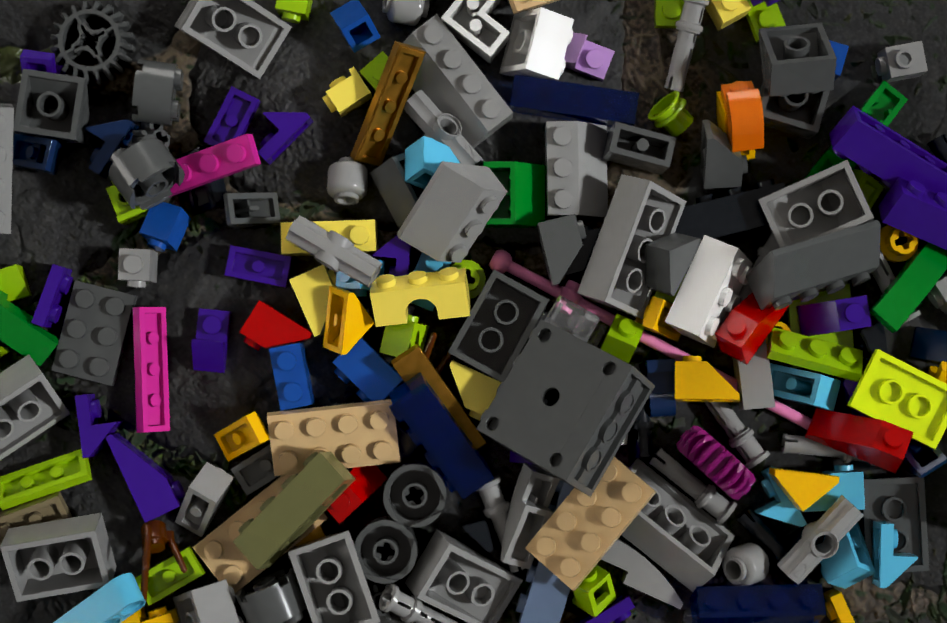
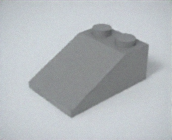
(236, 31)
(816, 206)
(461, 581)

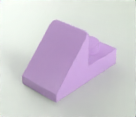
(587, 57)

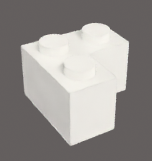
(475, 28)

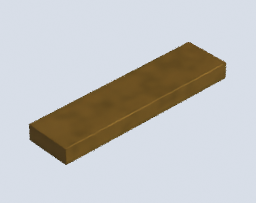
(387, 103)
(415, 361)

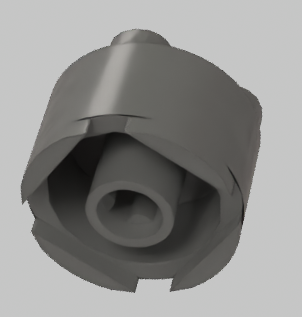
(156, 92)
(145, 172)
(407, 510)
(398, 563)
(273, 599)

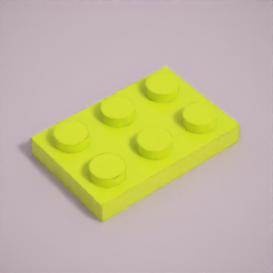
(902, 397)

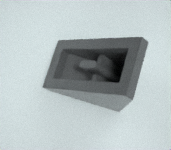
(251, 209)
(668, 261)

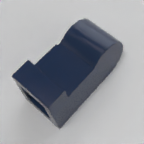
(662, 375)

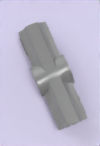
(441, 127)
(334, 251)
(834, 525)

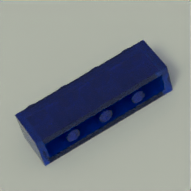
(573, 101)
(440, 435)
(758, 604)

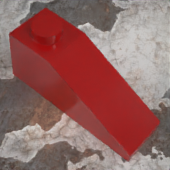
(746, 329)
(861, 437)

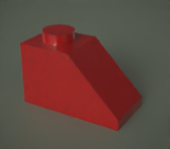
(272, 329)
(367, 481)

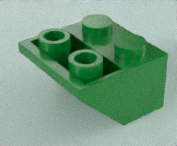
(525, 199)

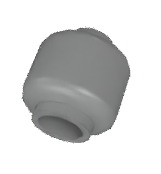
(405, 11)
(347, 181)
(745, 564)

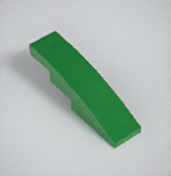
(882, 106)
(910, 286)
(23, 335)

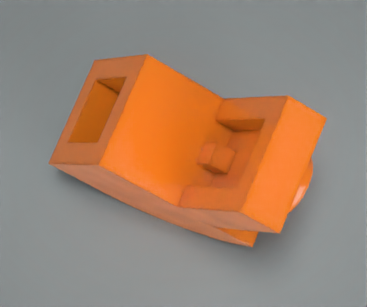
(744, 115)

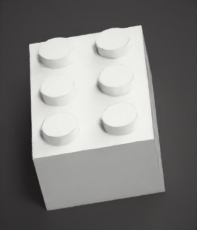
(709, 290)

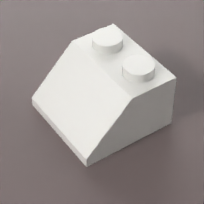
(537, 44)

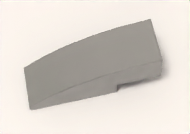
(755, 381)
(527, 514)
(641, 573)

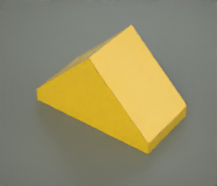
(344, 321)
(803, 487)

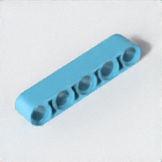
(109, 604)

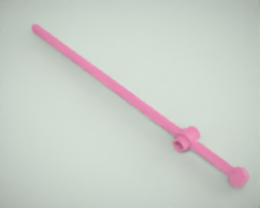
(503, 263)

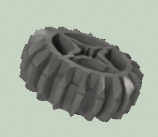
(104, 38)

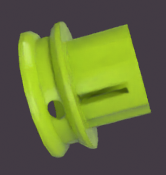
(671, 114)
(476, 273)

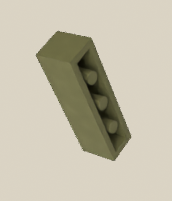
(293, 509)

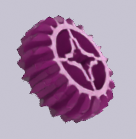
(716, 462)

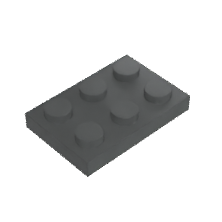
(94, 333)
(903, 504)

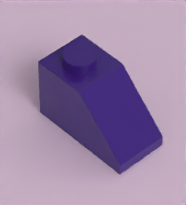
(834, 316)

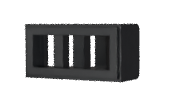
(871, 339)

